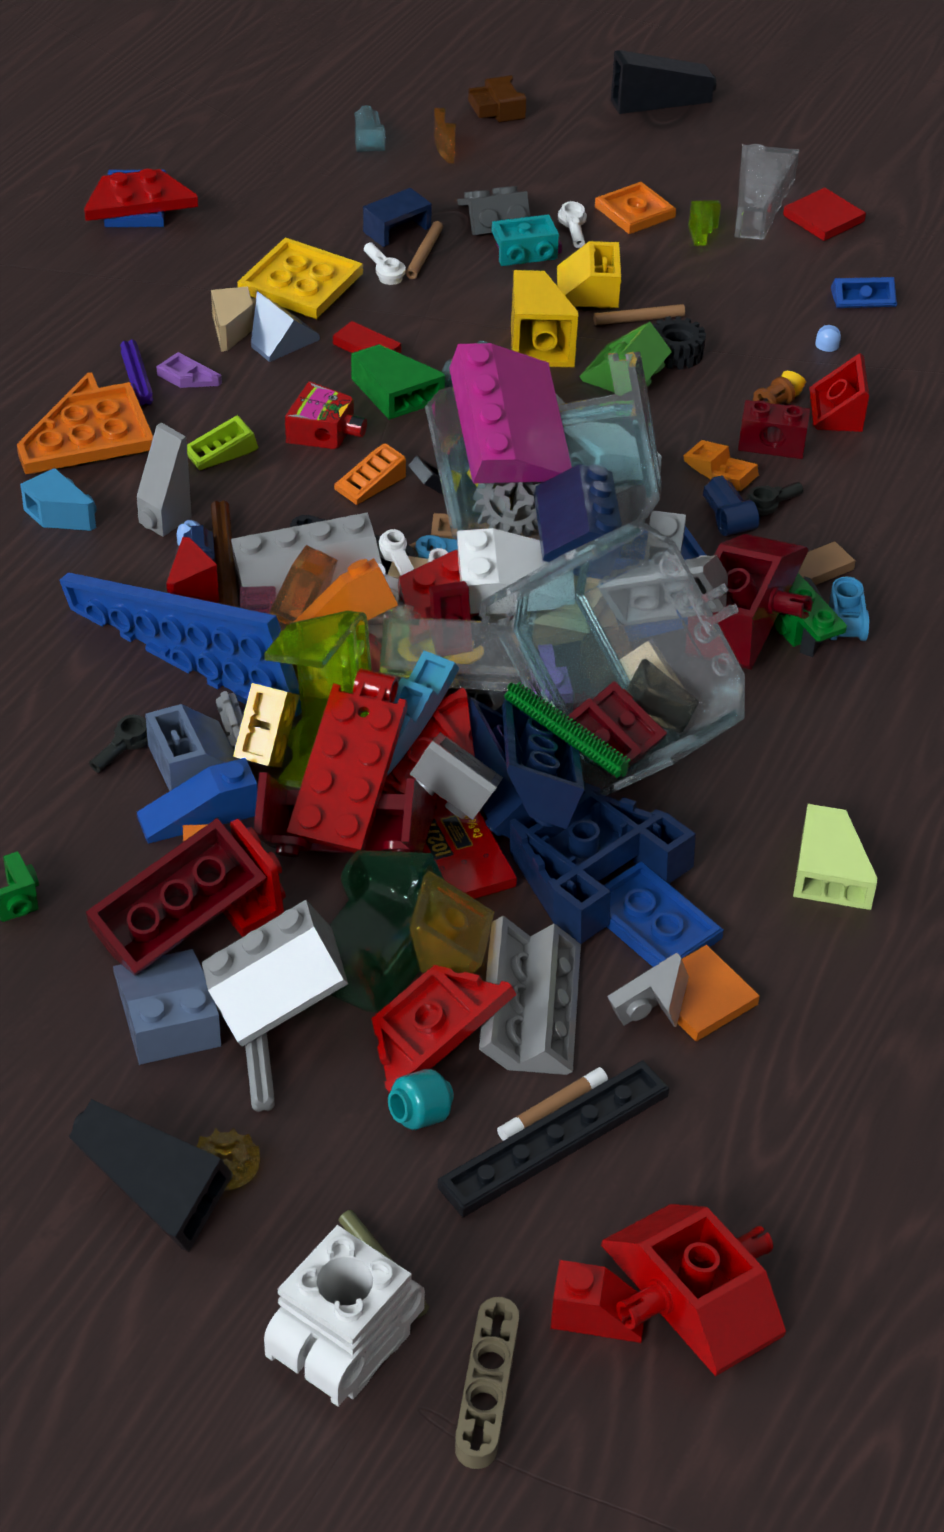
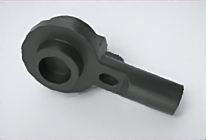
(767, 497)
(129, 734)

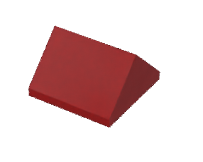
(841, 398)
(193, 573)

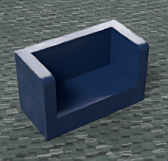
(394, 211)

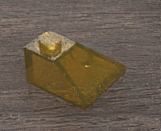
(449, 927)

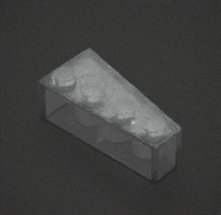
(762, 185)

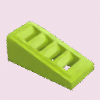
(236, 442)

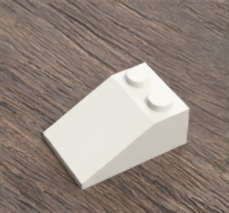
(494, 560)

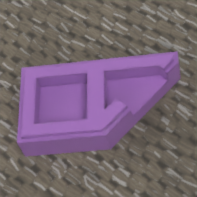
(187, 373)

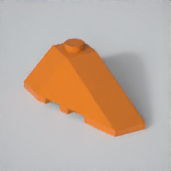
(358, 589)

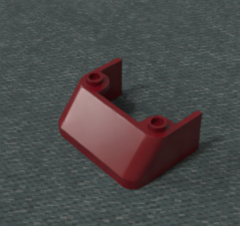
(398, 825)

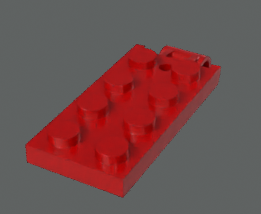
(349, 763)

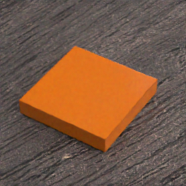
(635, 207)
(712, 994)

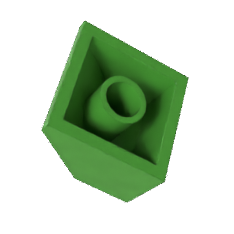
(643, 340)

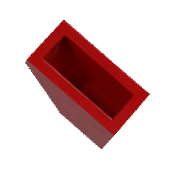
(587, 1302)

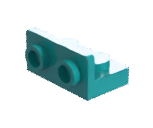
(526, 239)

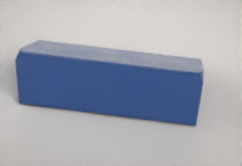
(864, 292)

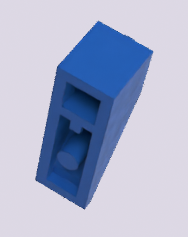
(218, 792)

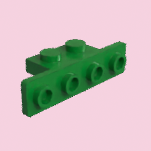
(821, 622)

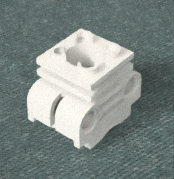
(342, 1315)

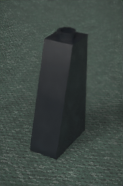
(657, 82)
(157, 1171)

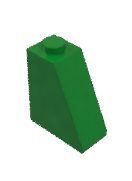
(394, 380)

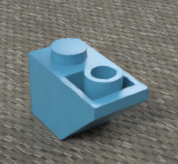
(57, 502)

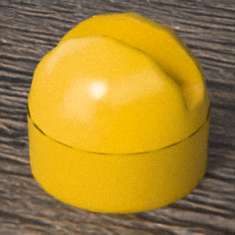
(797, 381)

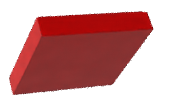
(824, 214)

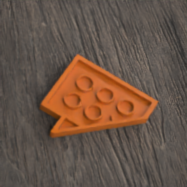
(86, 428)

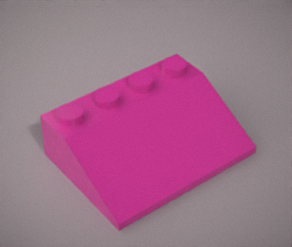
(508, 415)

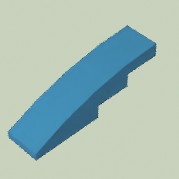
(423, 695)

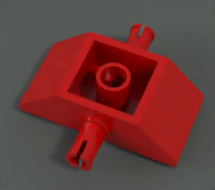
(699, 1282)

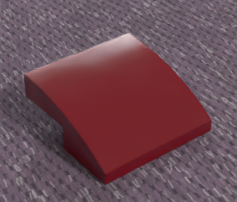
(619, 723)

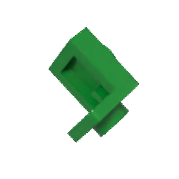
(21, 894)

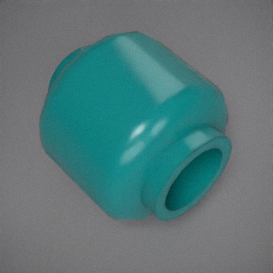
(420, 1099)

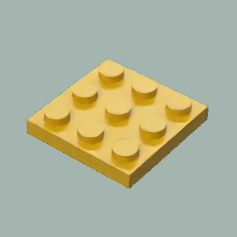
(301, 277)

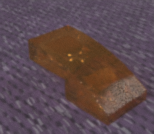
(444, 135)

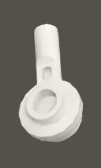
(573, 216)
(388, 269)

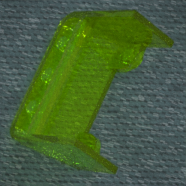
(325, 653)

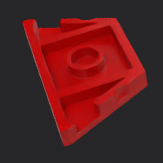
(137, 194)
(414, 585)
(450, 719)
(434, 1019)

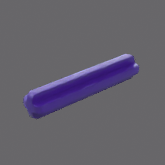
(136, 372)

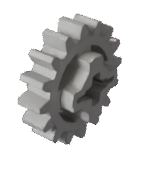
(494, 505)

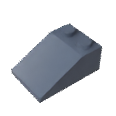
(169, 1008)

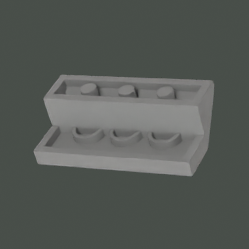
(540, 1022)

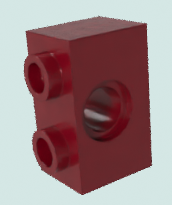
(774, 429)

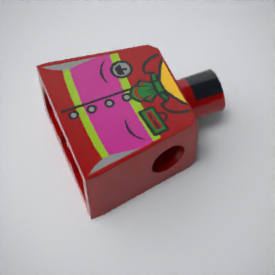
(322, 418)

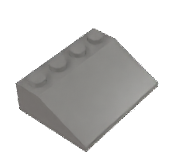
(268, 556)

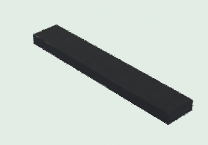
(552, 1138)

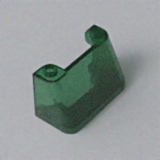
(375, 925)

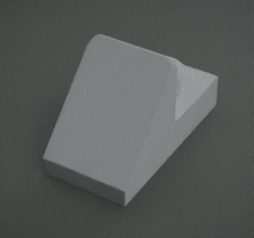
(660, 985)

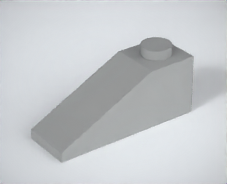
(165, 485)

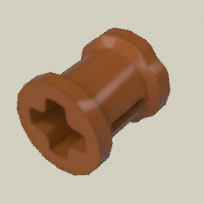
(772, 392)

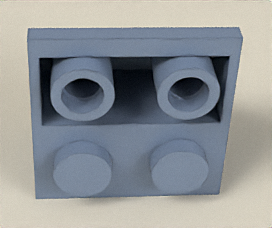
(185, 743)

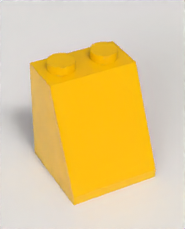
(542, 319)

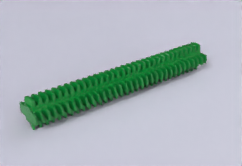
(567, 729)

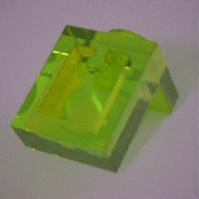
(703, 219)

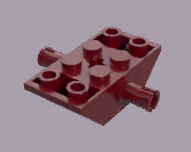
(759, 585)

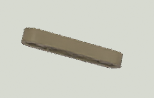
(487, 1381)

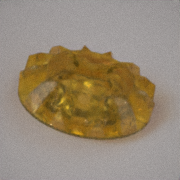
(245, 1154)

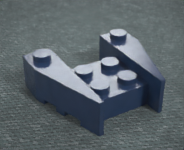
(601, 837)

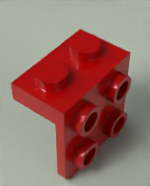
(267, 899)

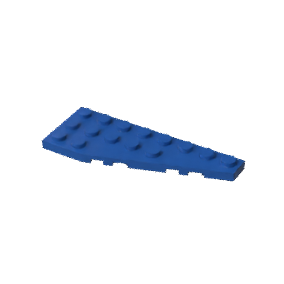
(188, 632)

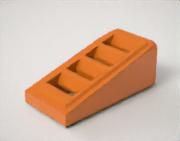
(383, 459)

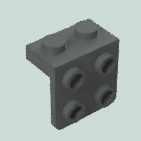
(500, 205)

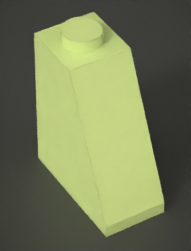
(833, 861)

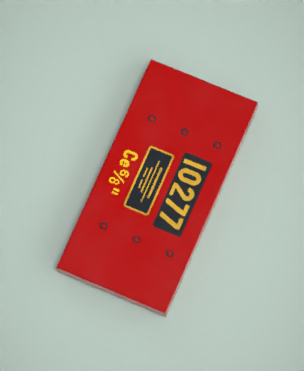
(467, 853)

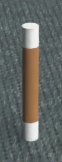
(553, 1103)

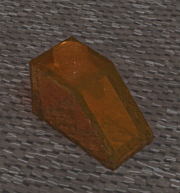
(303, 584)

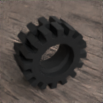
(683, 339)

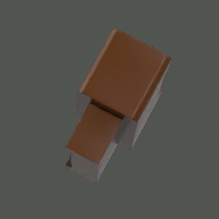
(498, 99)

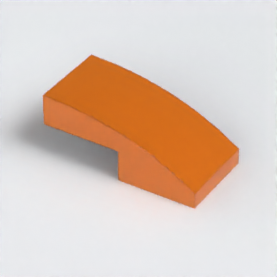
(714, 460)

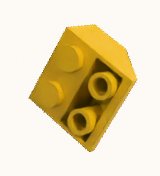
(592, 275)

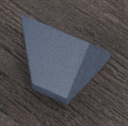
(278, 331)

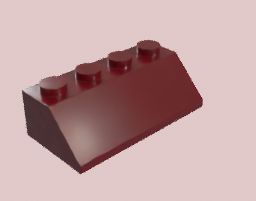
(174, 897)

